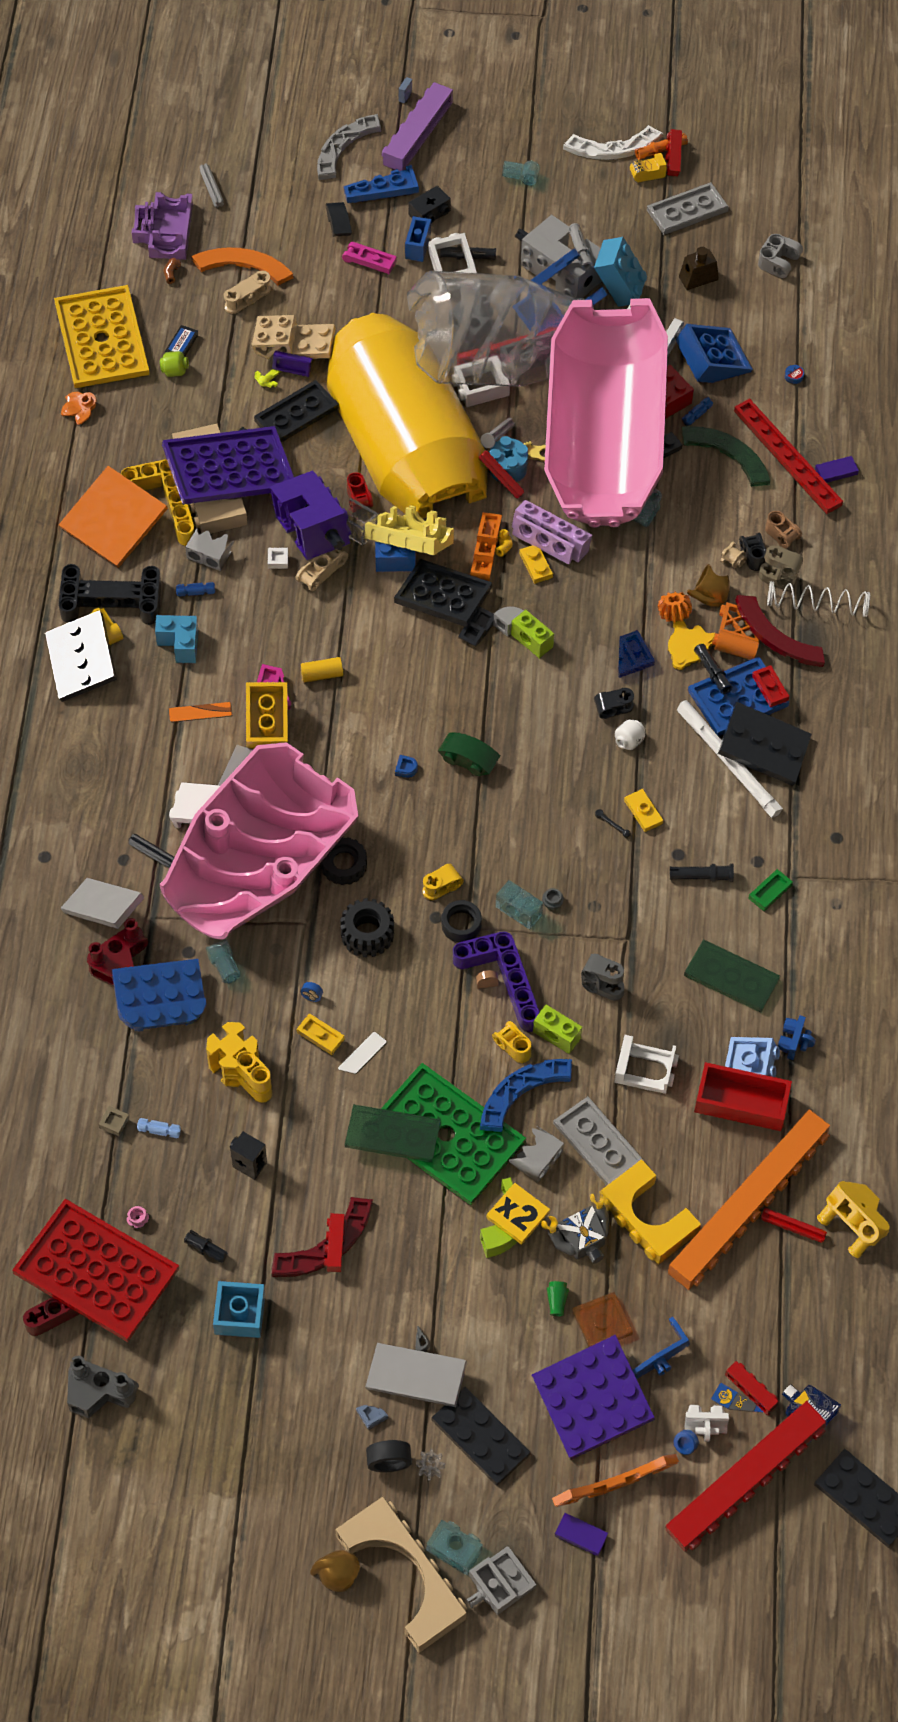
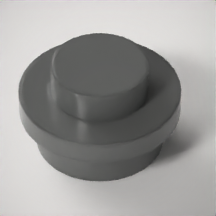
(552, 898)

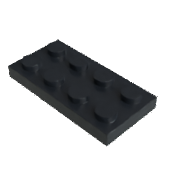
(298, 410)
(481, 1437)
(862, 1496)

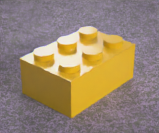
(266, 713)

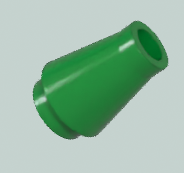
(557, 1297)

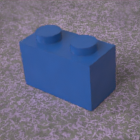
(417, 239)
(393, 558)

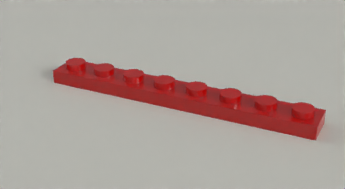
(788, 456)

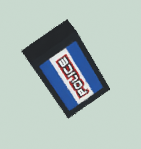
(182, 340)

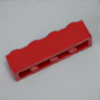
(674, 152)
(335, 1242)
(751, 1387)

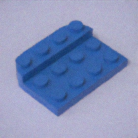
(159, 994)

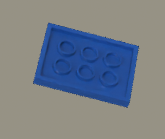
(718, 707)

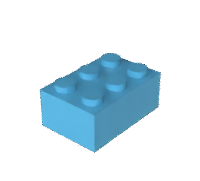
(620, 271)

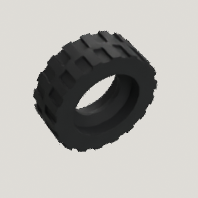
(350, 875)

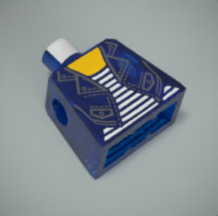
(823, 1404)

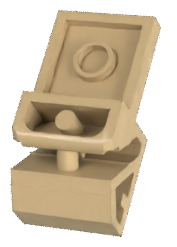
(286, 335)

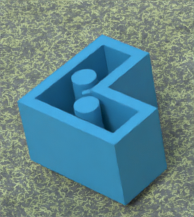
(180, 633)

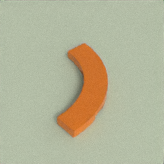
(243, 258)
(619, 1481)

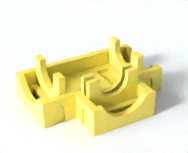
(411, 531)

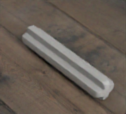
(211, 185)

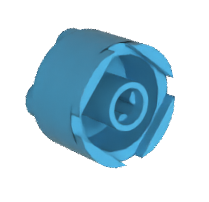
(511, 456)

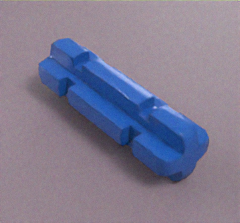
(697, 411)
(195, 589)

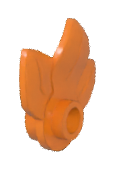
(78, 406)

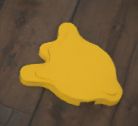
(683, 642)

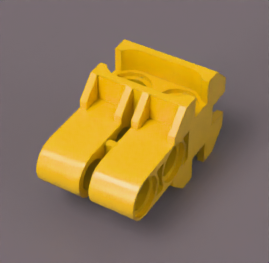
(239, 1062)

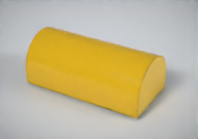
(321, 669)

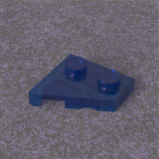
(633, 654)

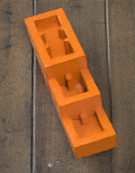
(486, 546)

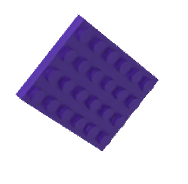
(227, 464)

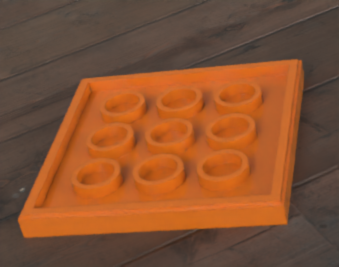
(113, 516)

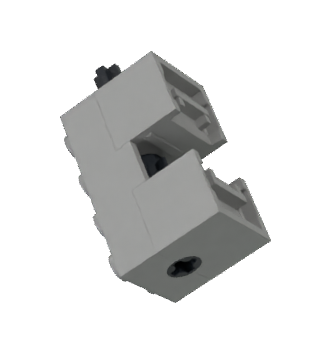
(550, 243)

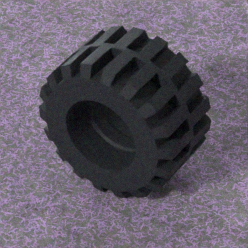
(363, 913)

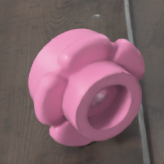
(137, 1211)

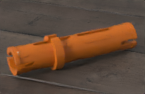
(655, 148)

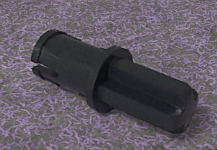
(205, 1246)

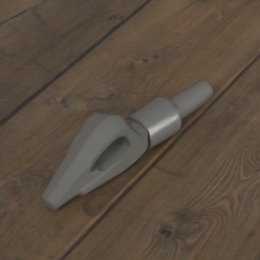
(419, 1336)

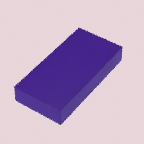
(292, 363)
(837, 469)
(581, 1534)

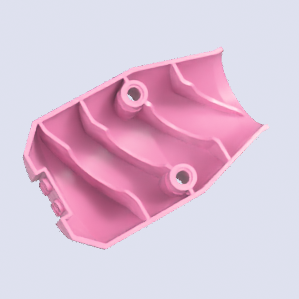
(256, 840)

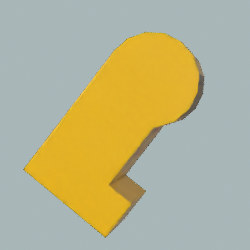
(649, 169)

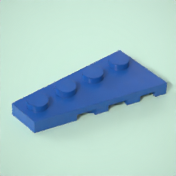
(392, 185)

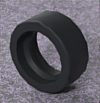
(461, 906)
(389, 1456)

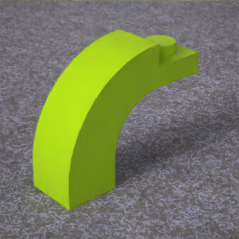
(493, 1238)

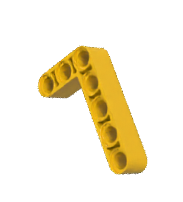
(157, 475)

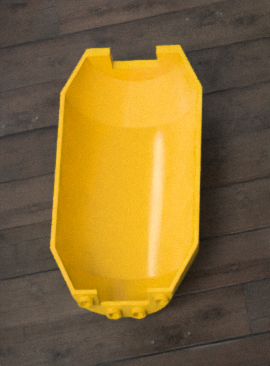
(401, 419)

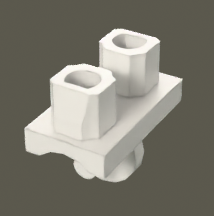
(706, 1422)

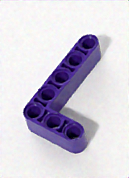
(509, 972)

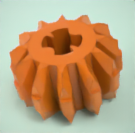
(674, 607)

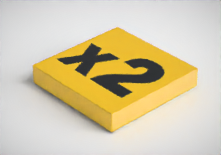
(518, 1213)

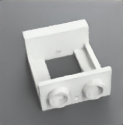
(667, 1058)

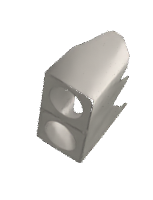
(208, 551)
(538, 1159)

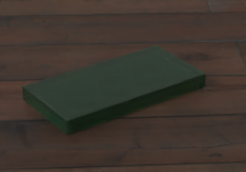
(732, 975)
(392, 1133)

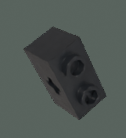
(430, 204)
(248, 1155)

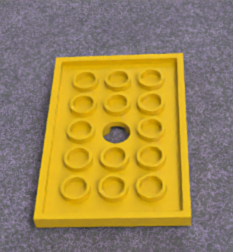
(105, 312)

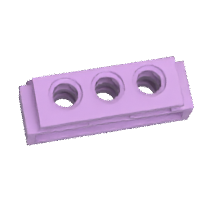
(550, 533)

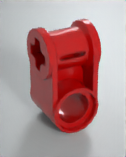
(360, 491)

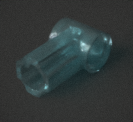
(525, 172)
(222, 957)

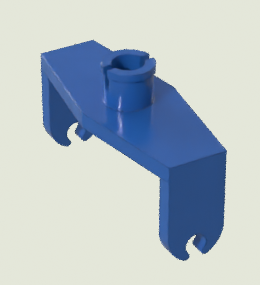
(660, 1359)

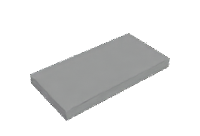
(687, 208)
(102, 903)
(597, 1140)
(416, 1374)

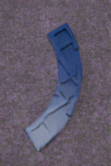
(517, 1084)

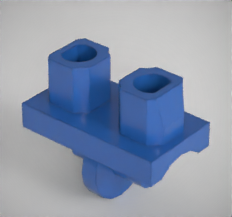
(790, 1045)

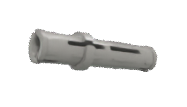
(580, 245)

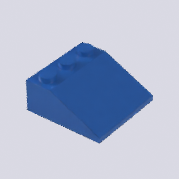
(712, 353)

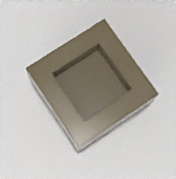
(114, 1121)

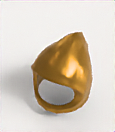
(711, 588)
(337, 1570)

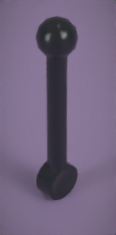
(600, 814)

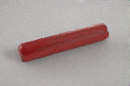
(501, 474)
(793, 1225)

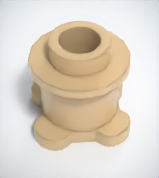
(733, 556)

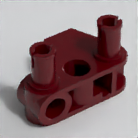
(116, 951)

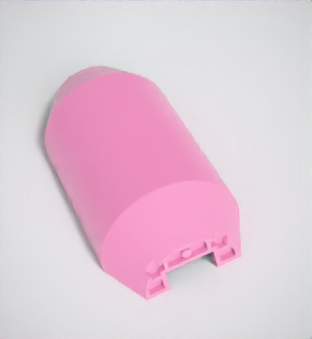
(606, 411)

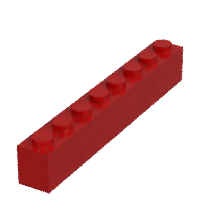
(746, 1476)

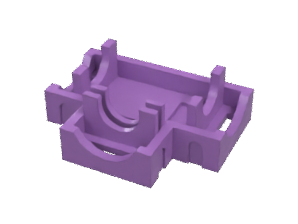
(164, 226)

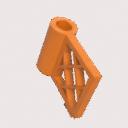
(736, 641)

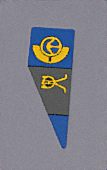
(733, 1400)

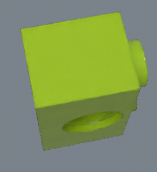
(532, 633)
(557, 1029)

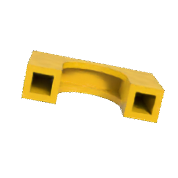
(657, 1240)

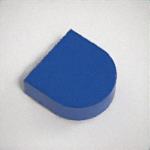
(406, 767)

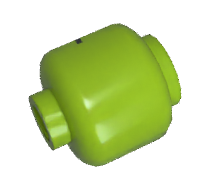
(174, 364)

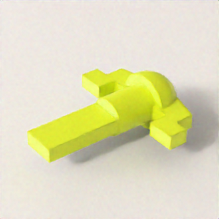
(264, 380)

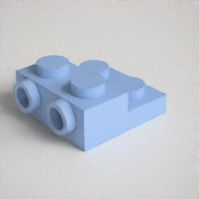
(753, 1055)

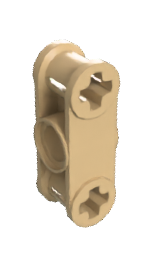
(247, 292)
(321, 568)

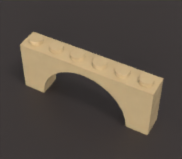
(217, 514)
(382, 1528)

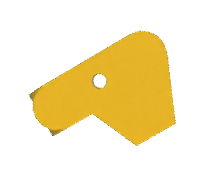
(861, 1207)

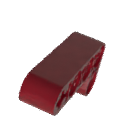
(53, 1320)

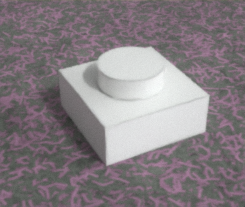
(277, 558)

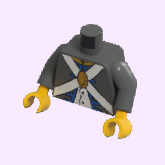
(582, 1232)

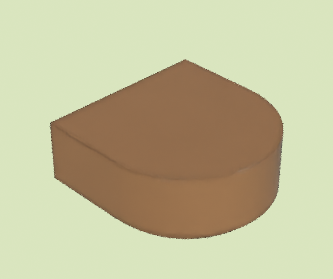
(487, 979)

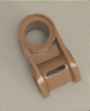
(783, 531)

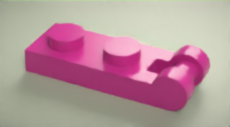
(369, 257)

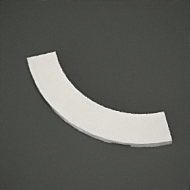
(612, 149)

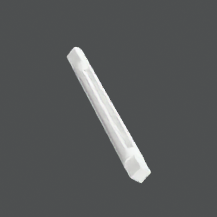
(702, 728)

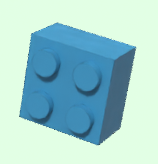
(239, 1309)

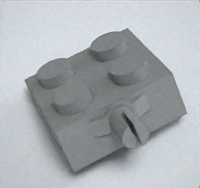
(500, 1581)

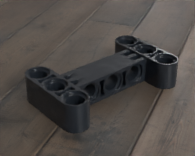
(110, 594)

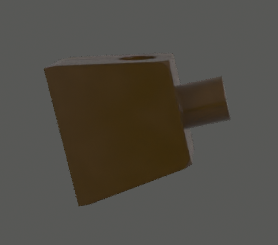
(699, 269)

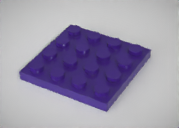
(593, 1397)

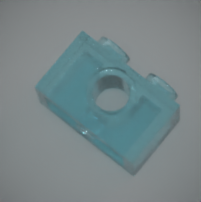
(519, 904)
(461, 1559)

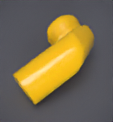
(504, 541)

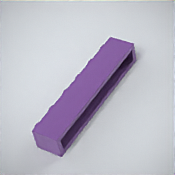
(417, 127)

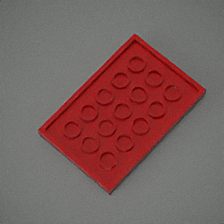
(96, 1269)

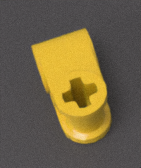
(443, 881)
(511, 1039)

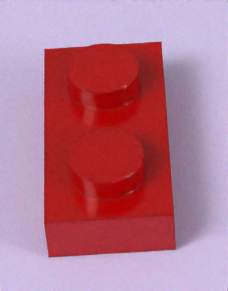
(770, 686)

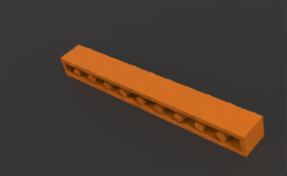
(748, 1200)

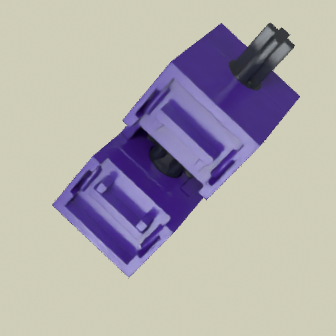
(313, 512)

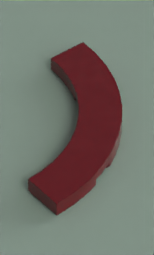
(773, 638)
(312, 1260)

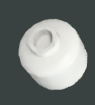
(630, 734)

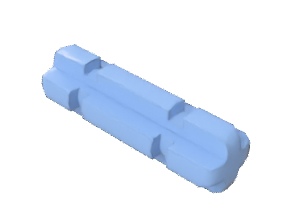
(158, 1128)

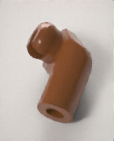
(169, 268)

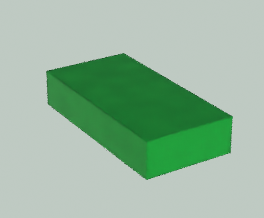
(770, 890)

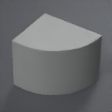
(503, 618)

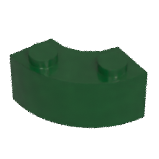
(468, 753)

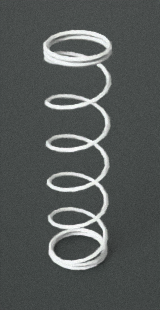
(865, 607)

